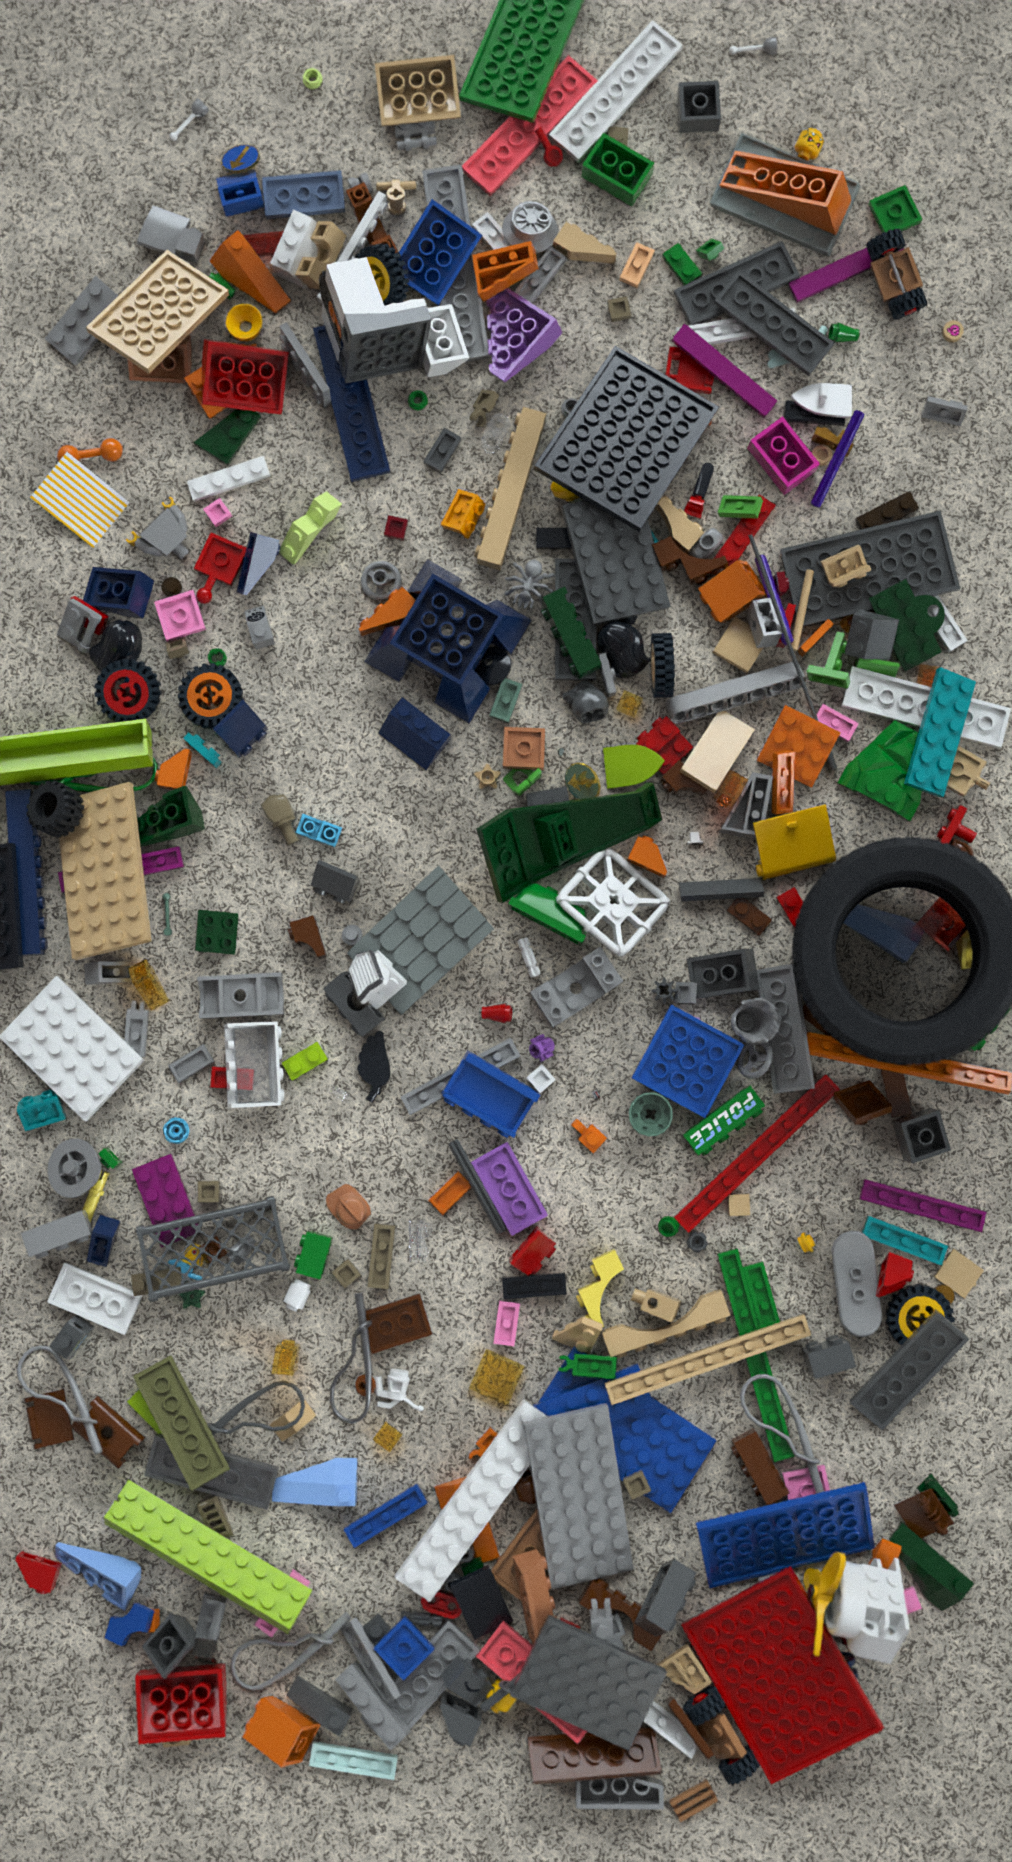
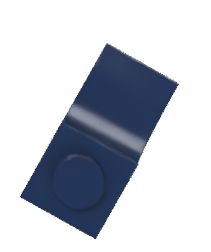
(102, 1240)

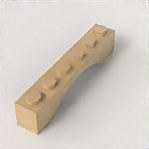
(681, 529)
(707, 1309)

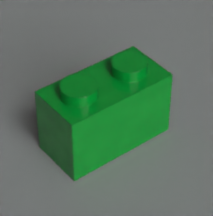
(313, 1254)

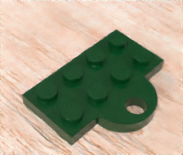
(916, 629)

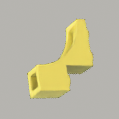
(605, 1267)

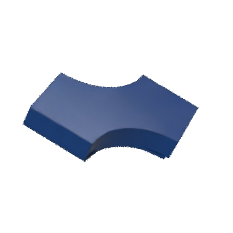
(121, 1628)

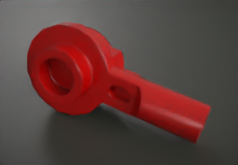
(553, 155)

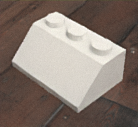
(293, 246)
(445, 342)

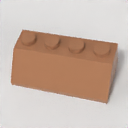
(533, 1590)

